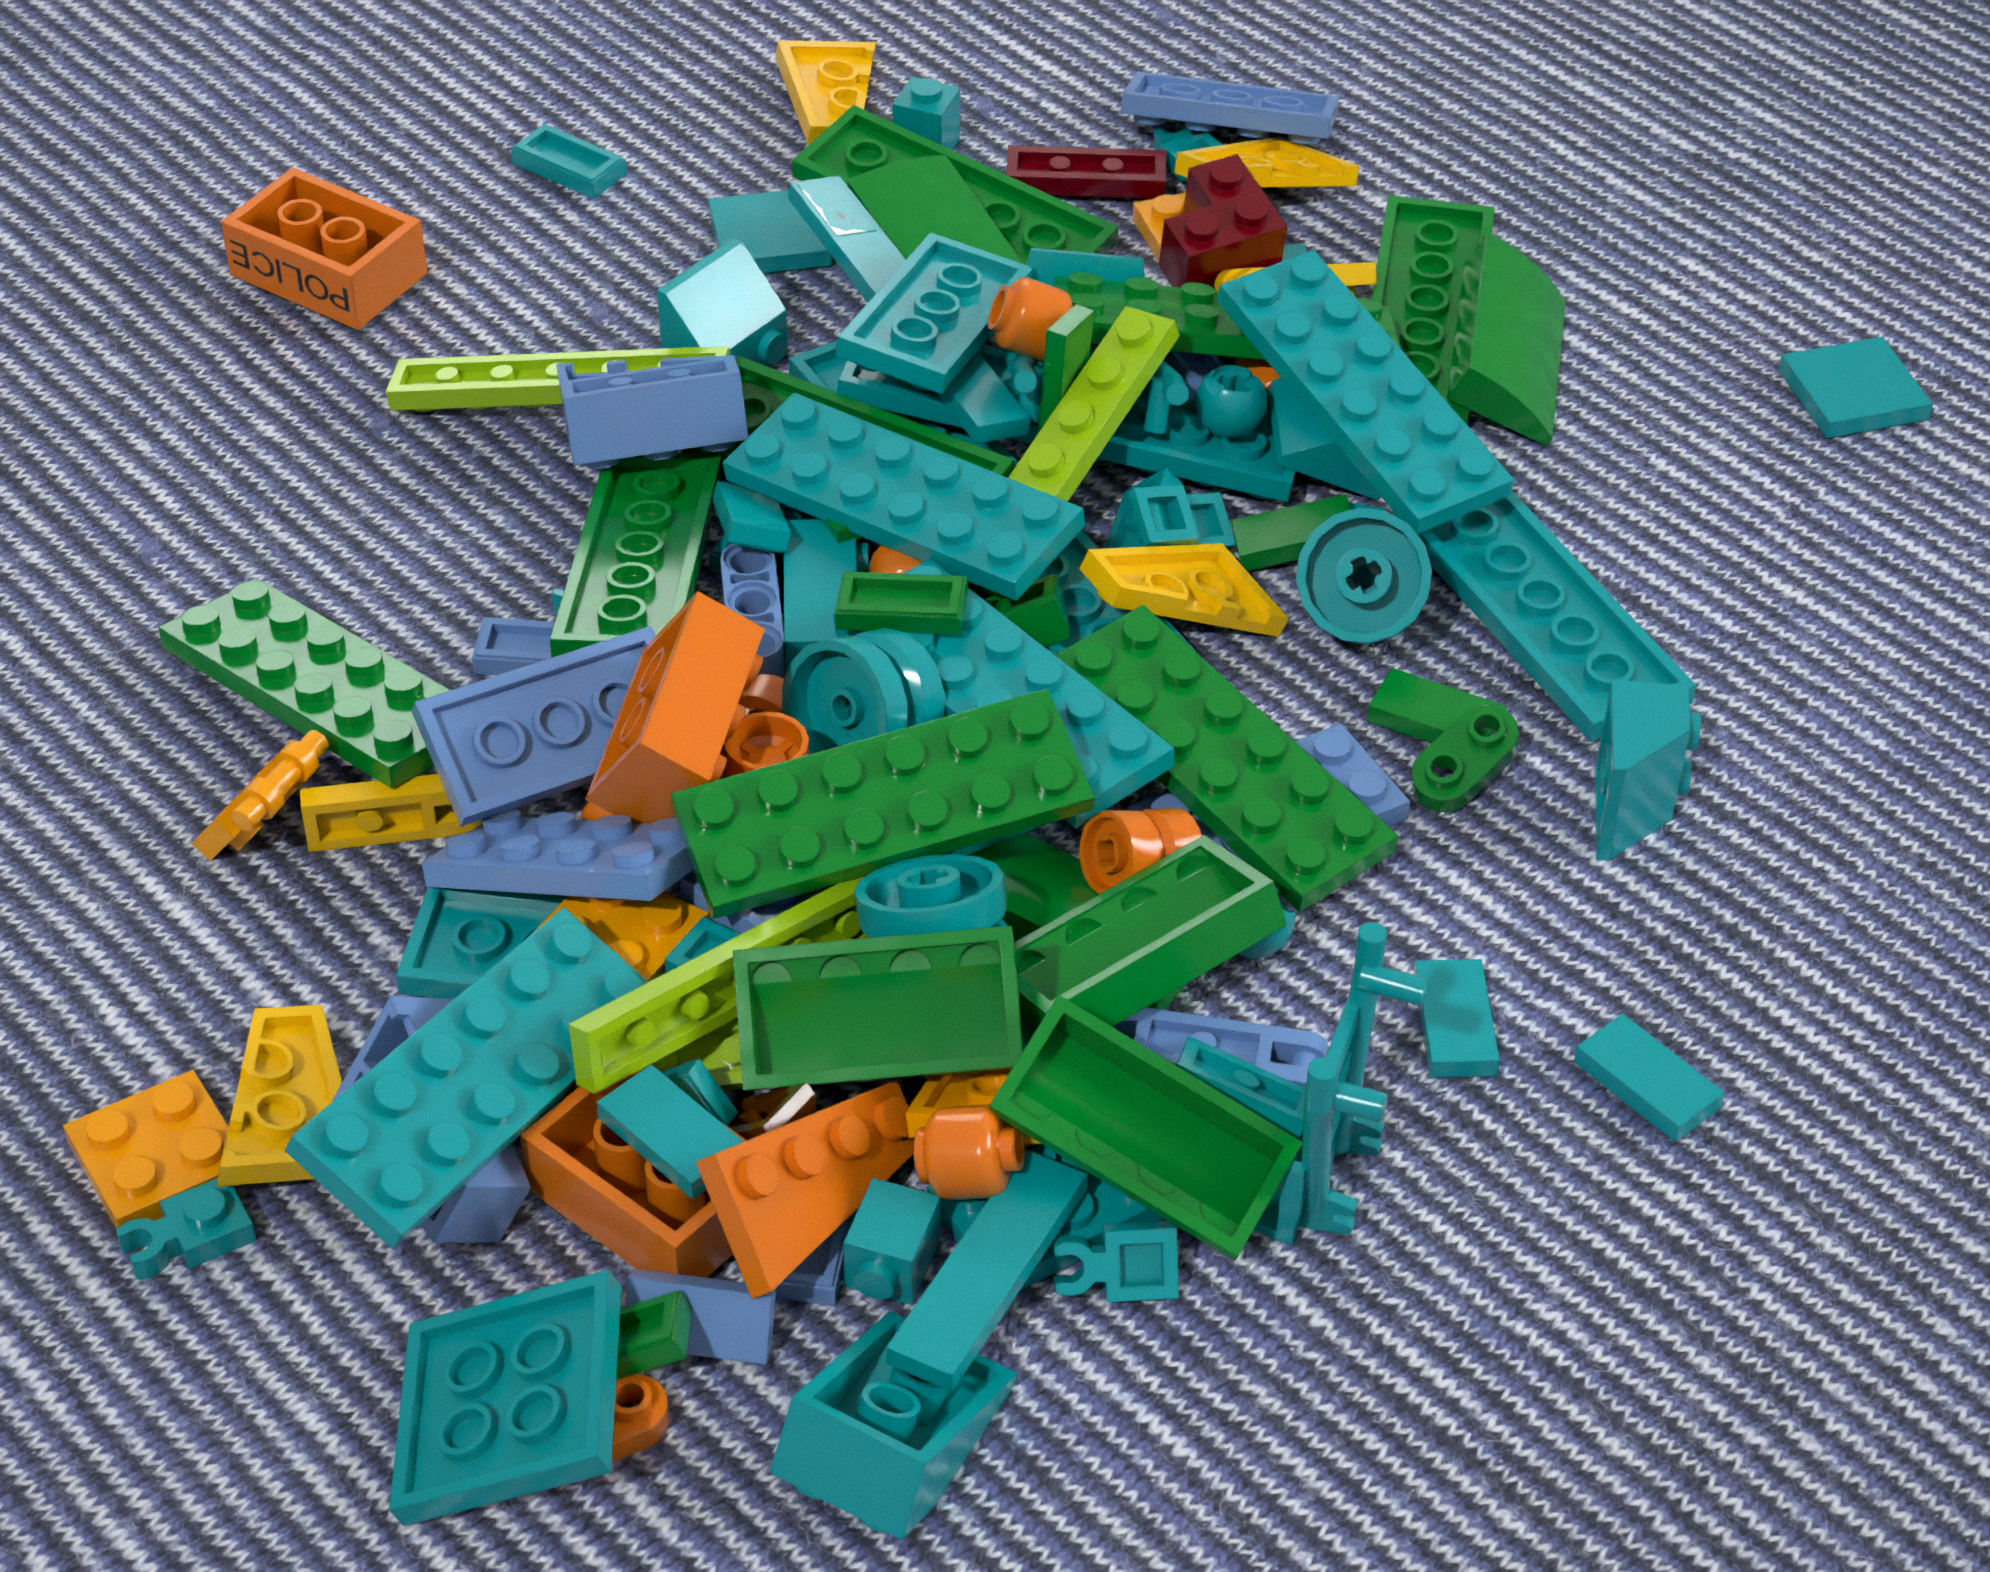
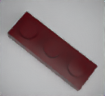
(1090, 171)

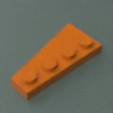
(803, 1181)

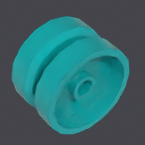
(1356, 540)
(862, 687)
(931, 896)

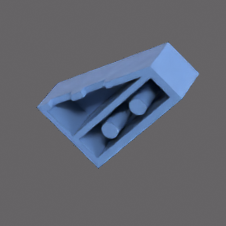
(652, 409)
(493, 1196)

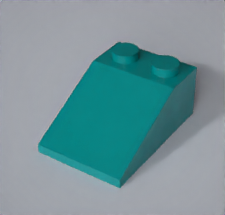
(883, 1437)

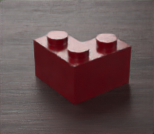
(1222, 225)

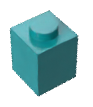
(929, 110)
(892, 1241)

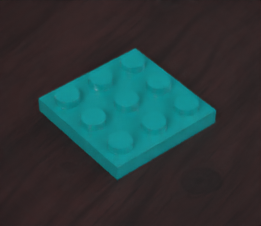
(507, 1398)

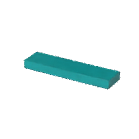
(986, 1272)

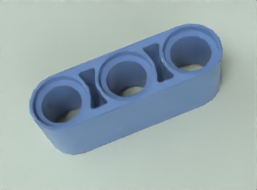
(753, 592)

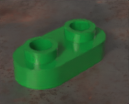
(1469, 755)

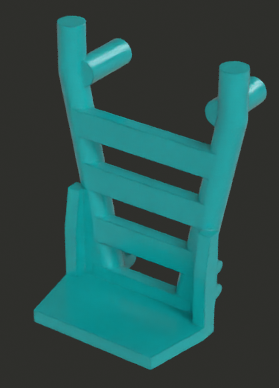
(1164, 386)
(1337, 1109)

